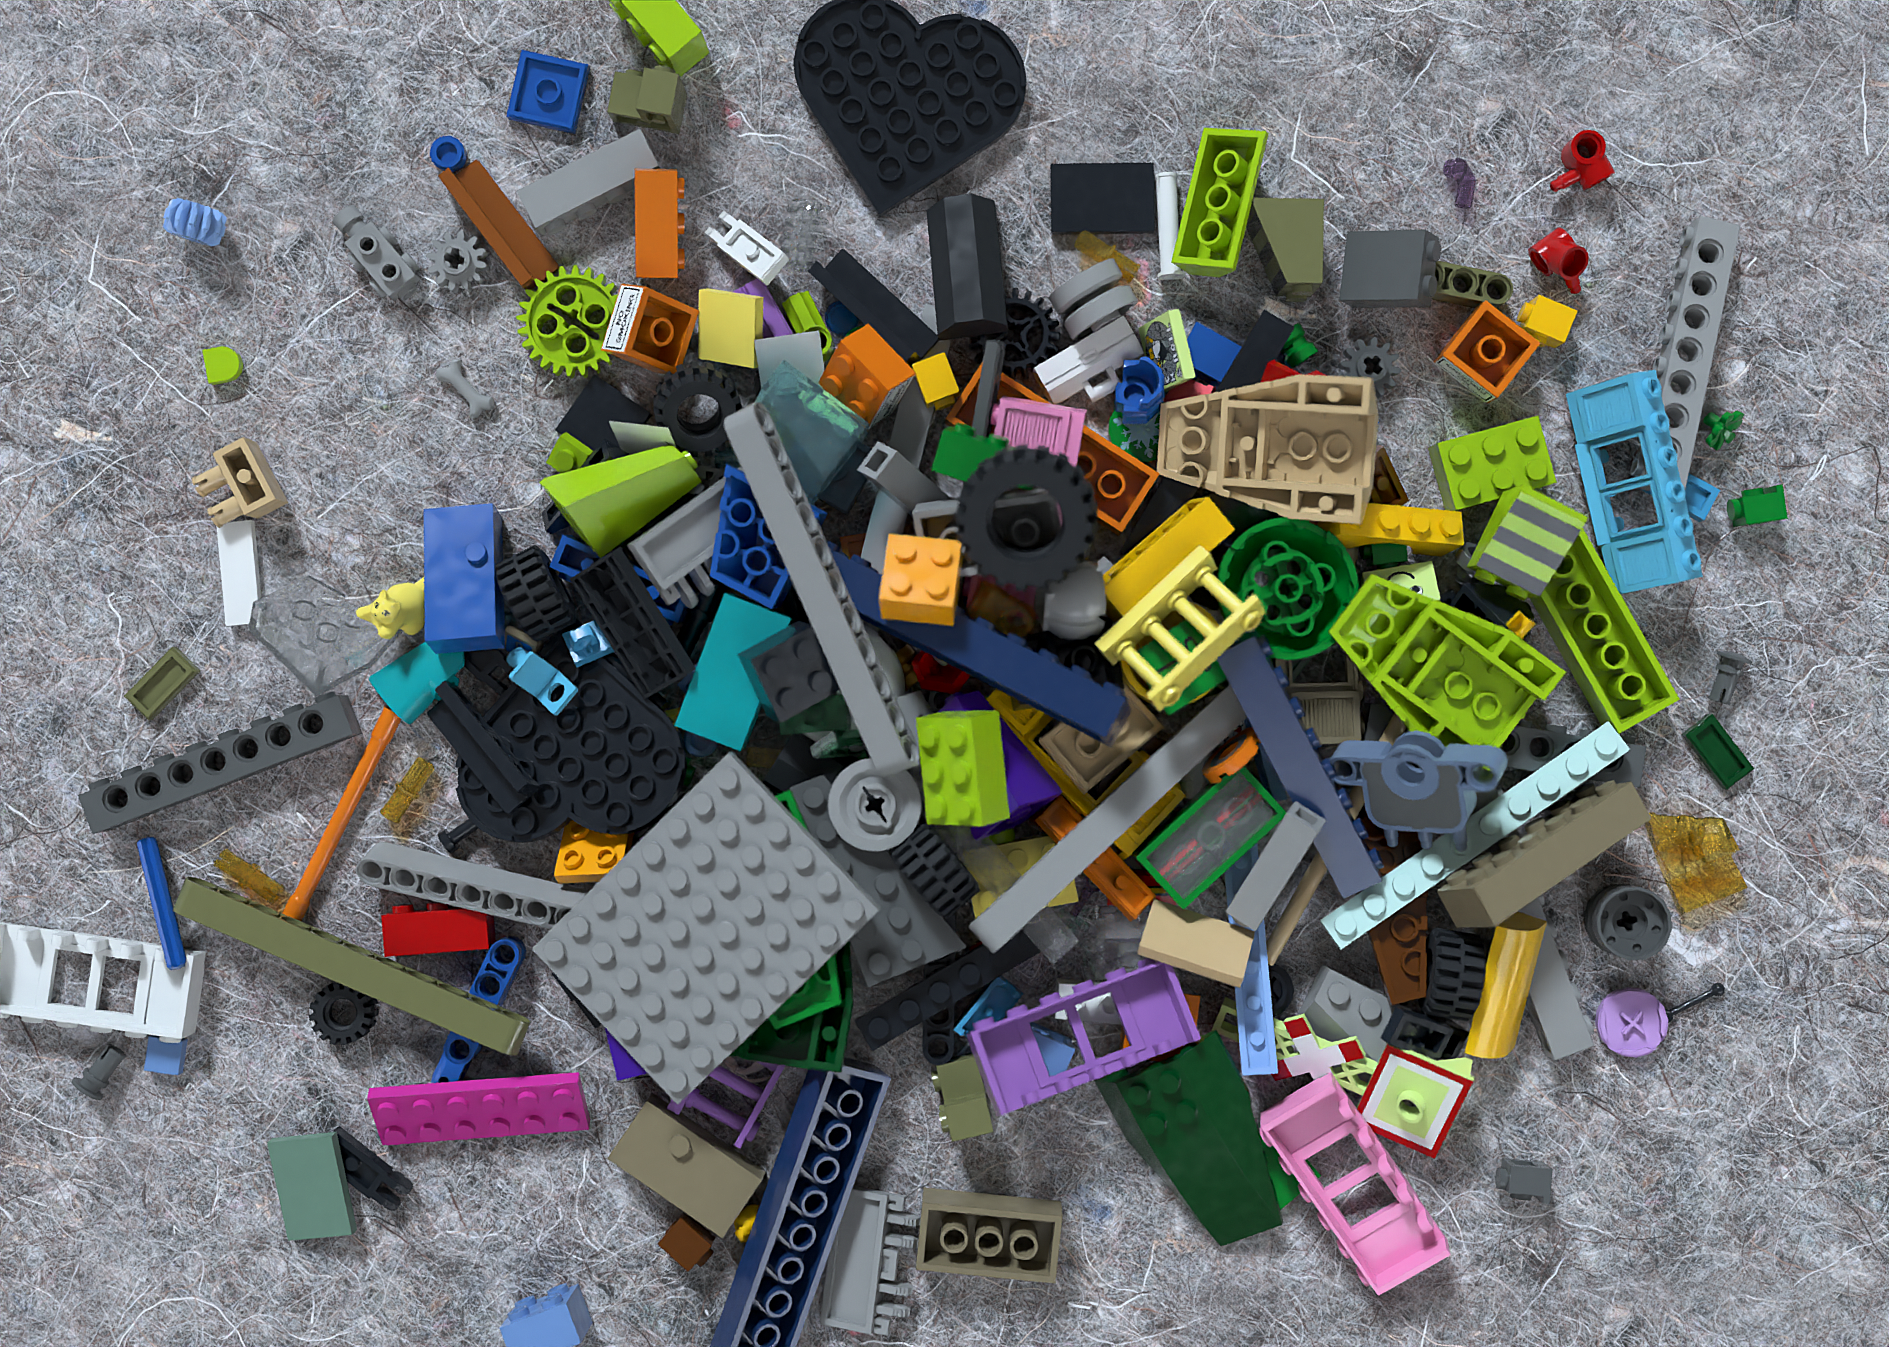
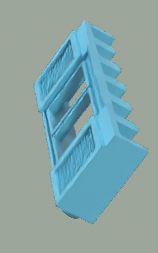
(1615, 413)

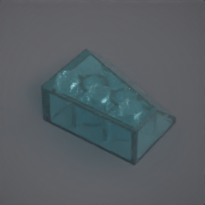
(812, 426)

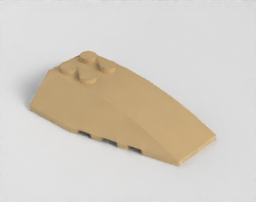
(1278, 445)

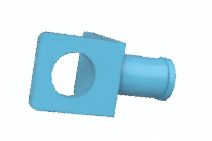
(540, 679)

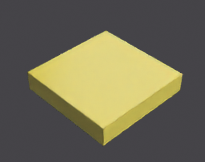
(729, 326)

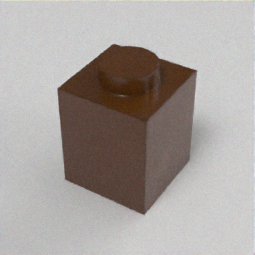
(687, 1242)

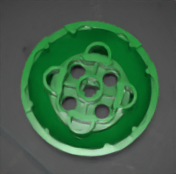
(1324, 575)

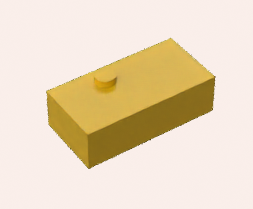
(1161, 552)

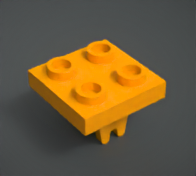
(588, 854)

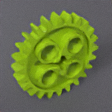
(556, 347)

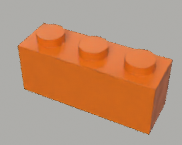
(658, 223)

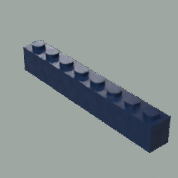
(1299, 763)

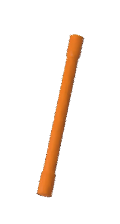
(380, 738)

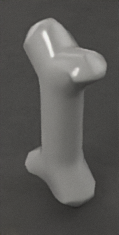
(453, 375)

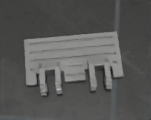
(680, 547)
(863, 1267)

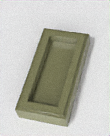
(162, 683)

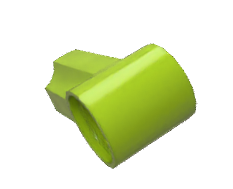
(806, 318)

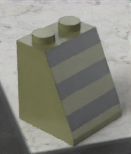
(1289, 243)

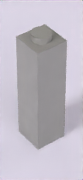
(899, 478)
(1275, 866)

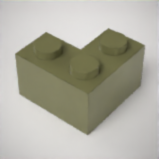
(648, 99)
(964, 1096)

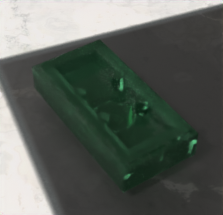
(825, 715)
(834, 742)

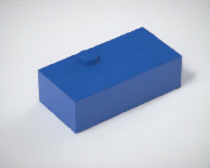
(460, 578)

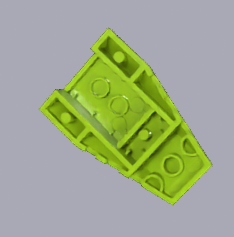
(1442, 665)

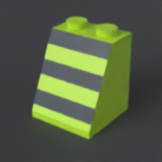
(1525, 541)

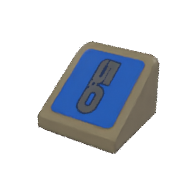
(517, 638)

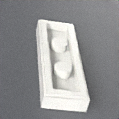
(238, 570)

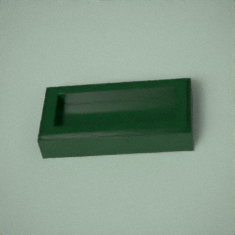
(1717, 751)

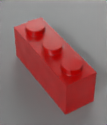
(435, 930)

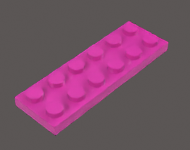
(479, 1108)

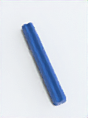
(161, 903)

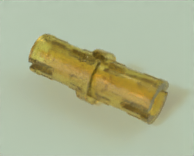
(249, 876)

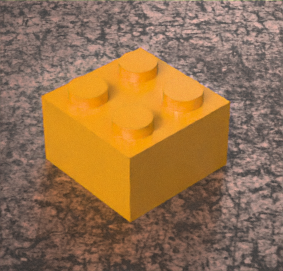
(921, 579)

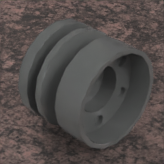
(1643, 933)

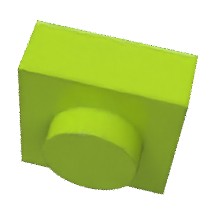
(568, 454)

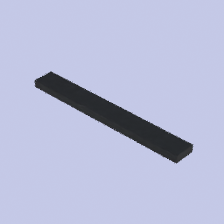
(1247, 369)

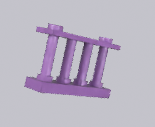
(747, 1128)

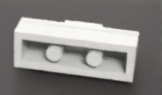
(1097, 353)

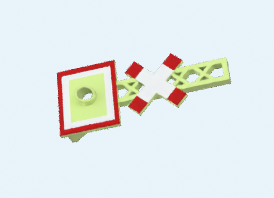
(1400, 1074)

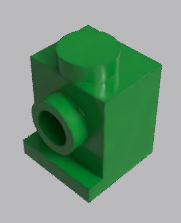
(1758, 506)

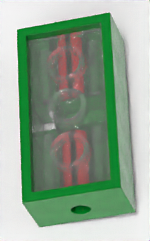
(1209, 835)

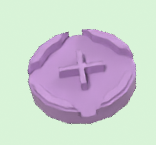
(1631, 1022)

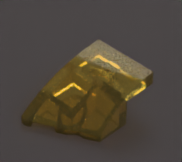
(1695, 859)

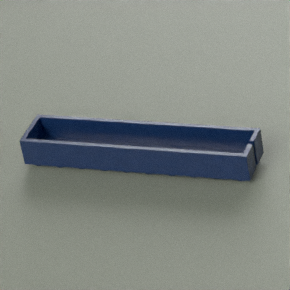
(996, 660)

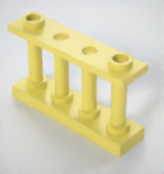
(1156, 605)

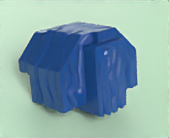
(1140, 391)

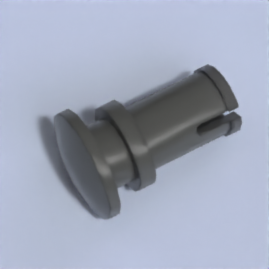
(1727, 676)
(99, 1073)

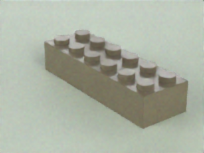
(1542, 854)

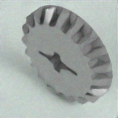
(866, 829)

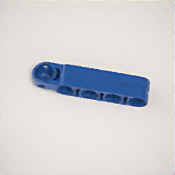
(452, 1063)

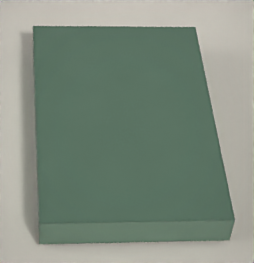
(312, 1186)

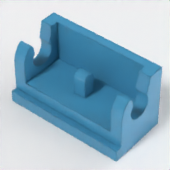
(991, 1001)

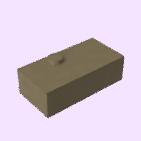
(687, 1165)
(989, 1235)

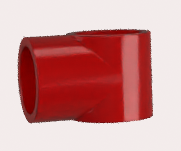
(1585, 170)
(1562, 256)

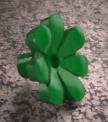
(1722, 428)

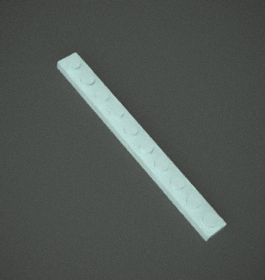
(1483, 831)

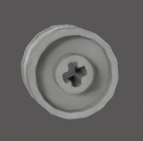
(1093, 299)

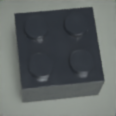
(789, 671)

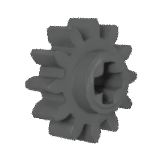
(1378, 356)

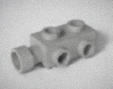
(380, 257)

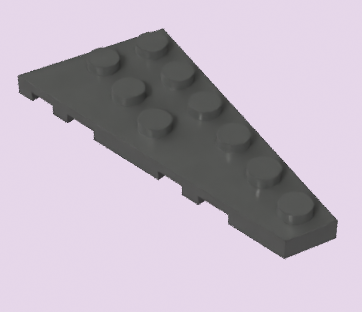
(906, 927)

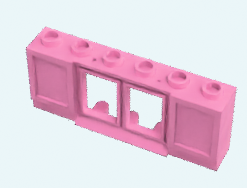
(1034, 425)
(1386, 1244)

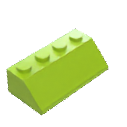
(1219, 201)

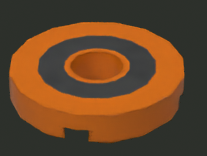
(1232, 755)

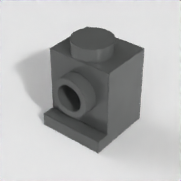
(1525, 1179)

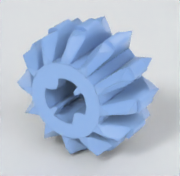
(194, 222)

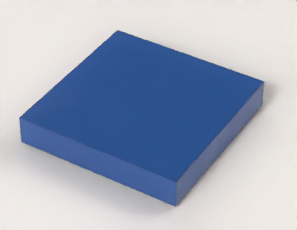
(548, 92)

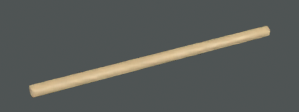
(1317, 867)

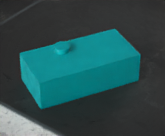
(720, 695)

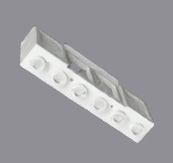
(164, 998)

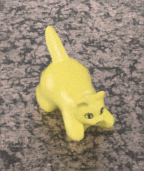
(397, 609)

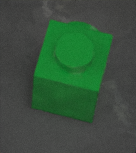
(1383, 554)

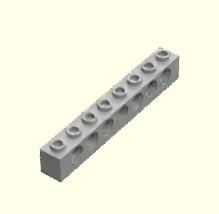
(1718, 242)

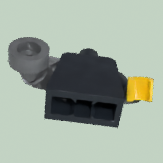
(1489, 600)

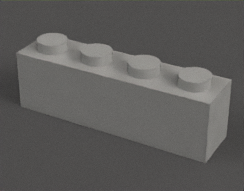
(587, 183)

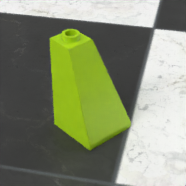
(621, 495)

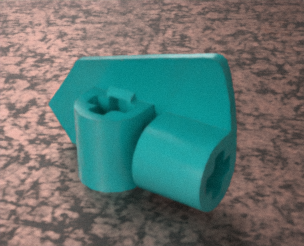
(410, 680)

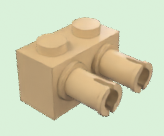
(249, 478)

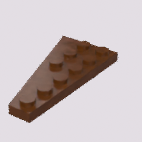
(1400, 938)

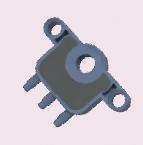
(1416, 799)

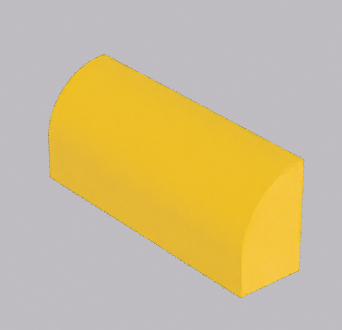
(1506, 986)

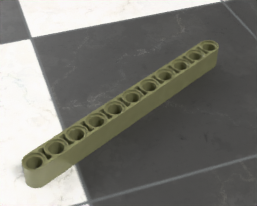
(352, 965)

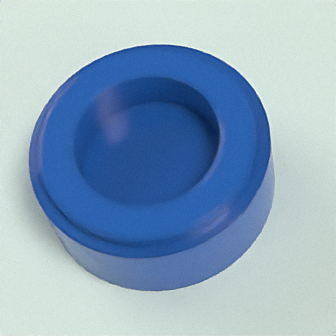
(448, 153)

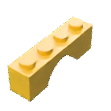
(1423, 529)

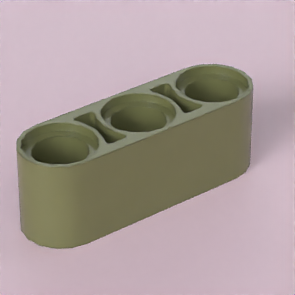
(1476, 285)

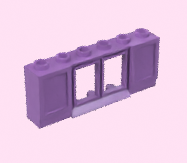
(1148, 1008)

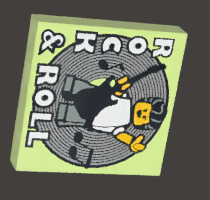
(1167, 346)

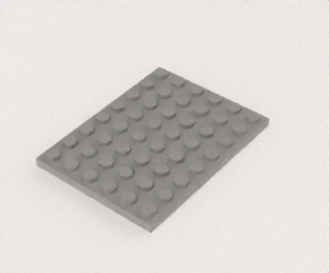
(705, 927)

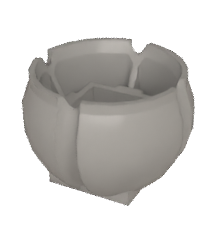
(1073, 605)

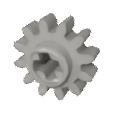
(452, 250)

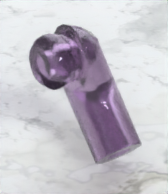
(1465, 179)

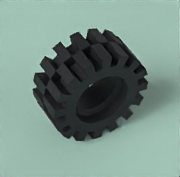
(329, 1027)

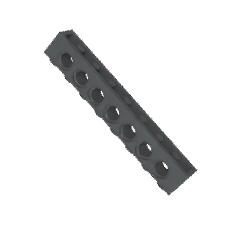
(1554, 740)
(102, 802)

